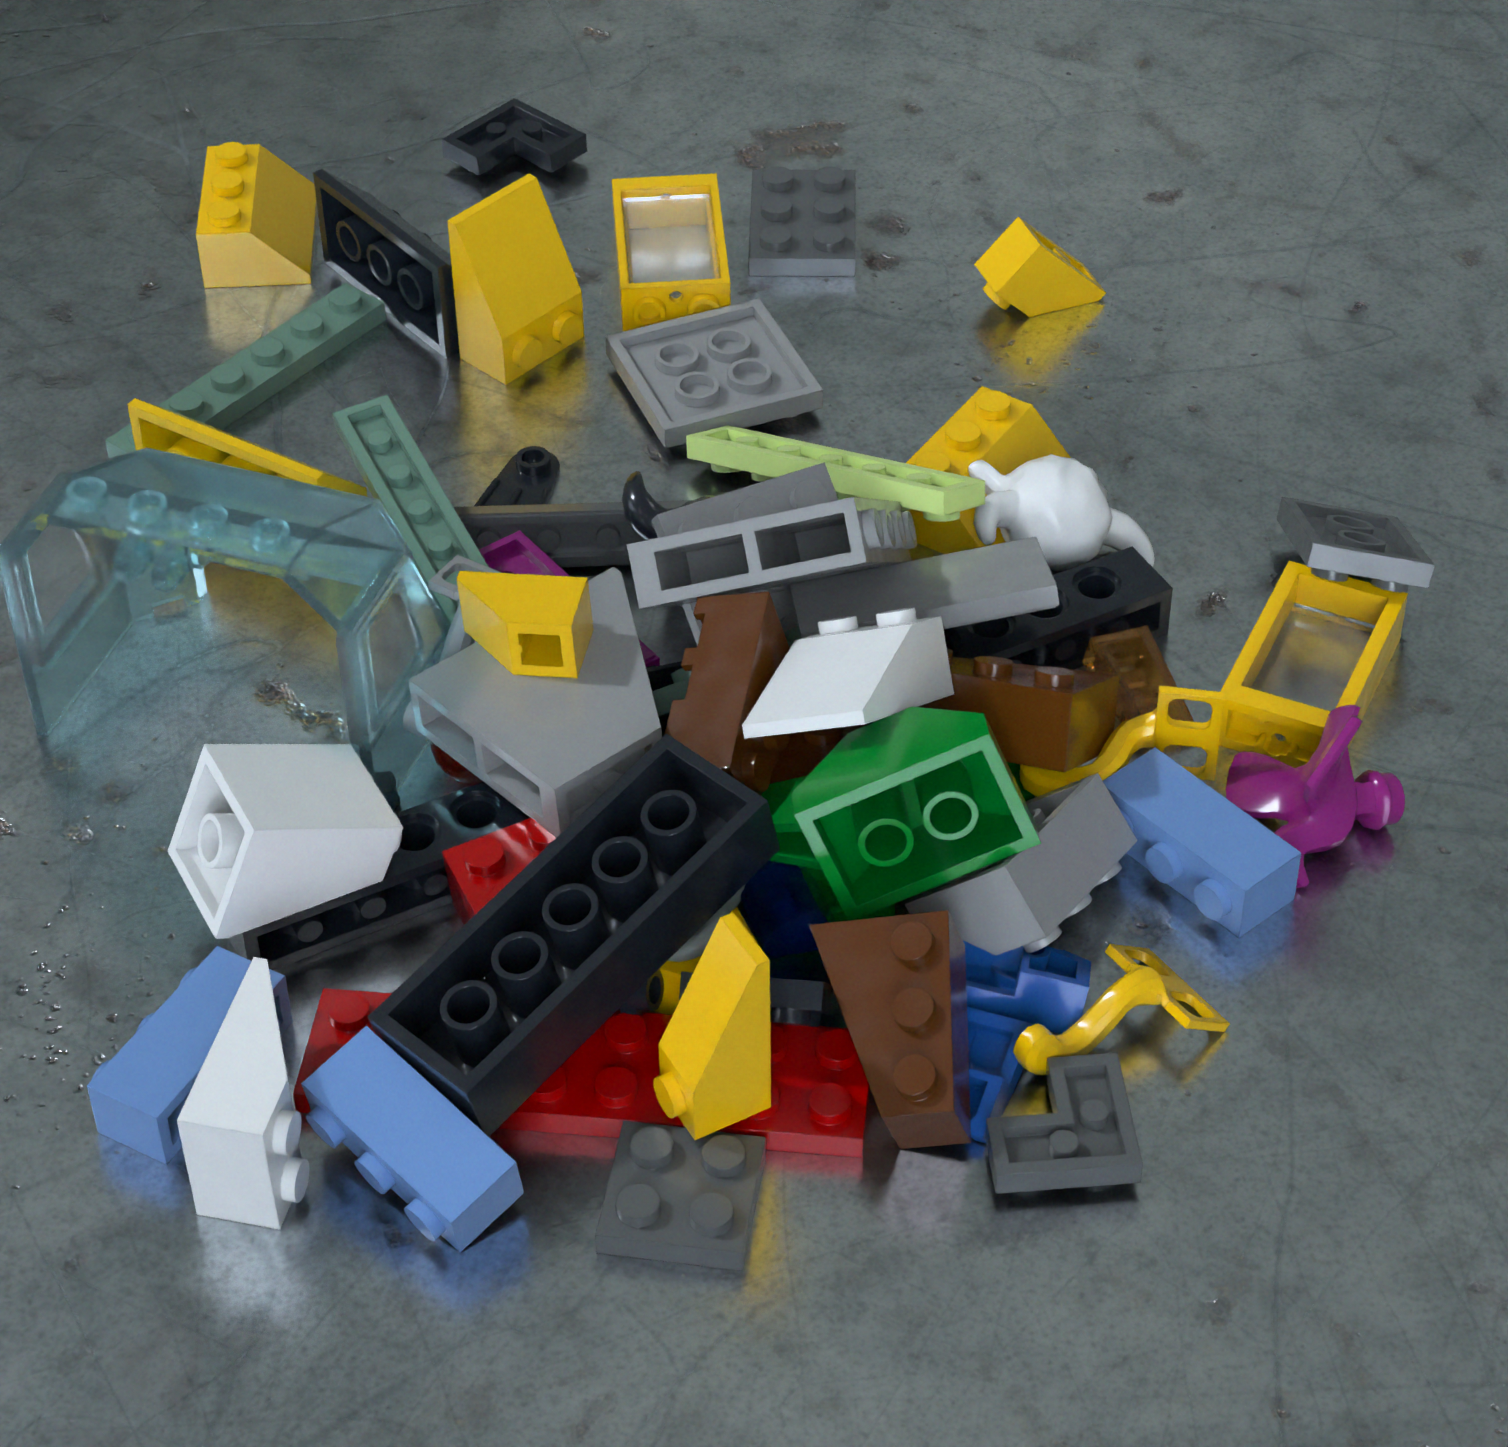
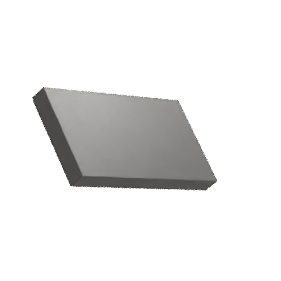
(957, 586)

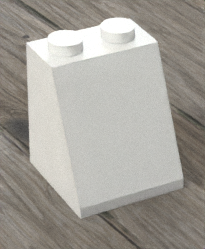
(279, 831)

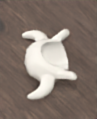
(1058, 505)

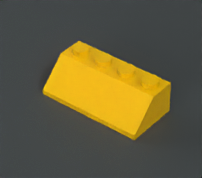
(181, 435)

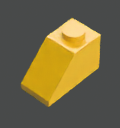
(1035, 273)

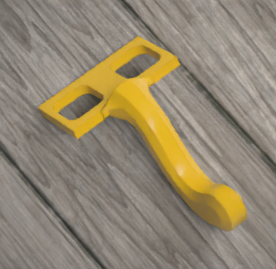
(1143, 731)
(1139, 987)

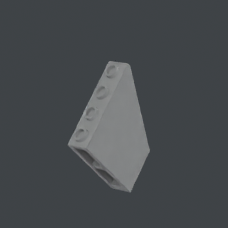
(771, 551)
(543, 738)

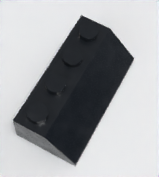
(388, 260)

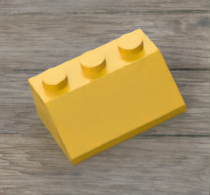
(254, 219)
(986, 429)

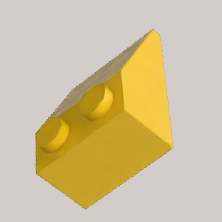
(512, 283)

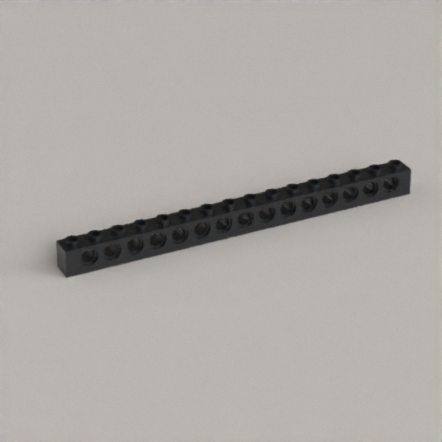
(1093, 601)

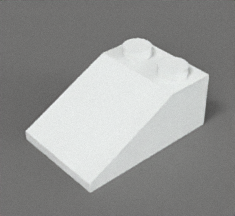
(854, 674)
(241, 1117)

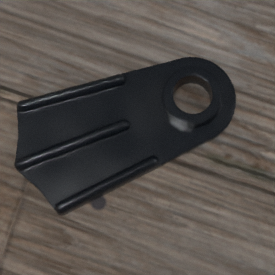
(524, 482)

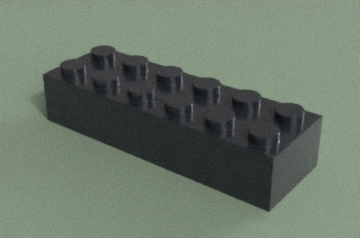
(577, 932)

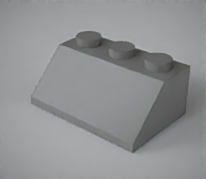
(1036, 889)

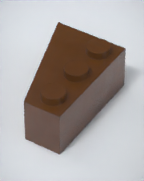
(729, 671)
(1036, 712)
(907, 1016)

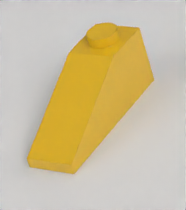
(719, 1036)

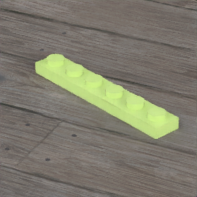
(853, 474)

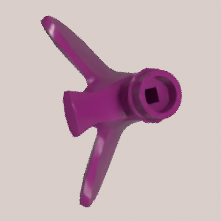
(1318, 797)

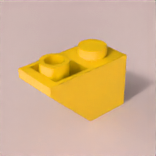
(528, 620)

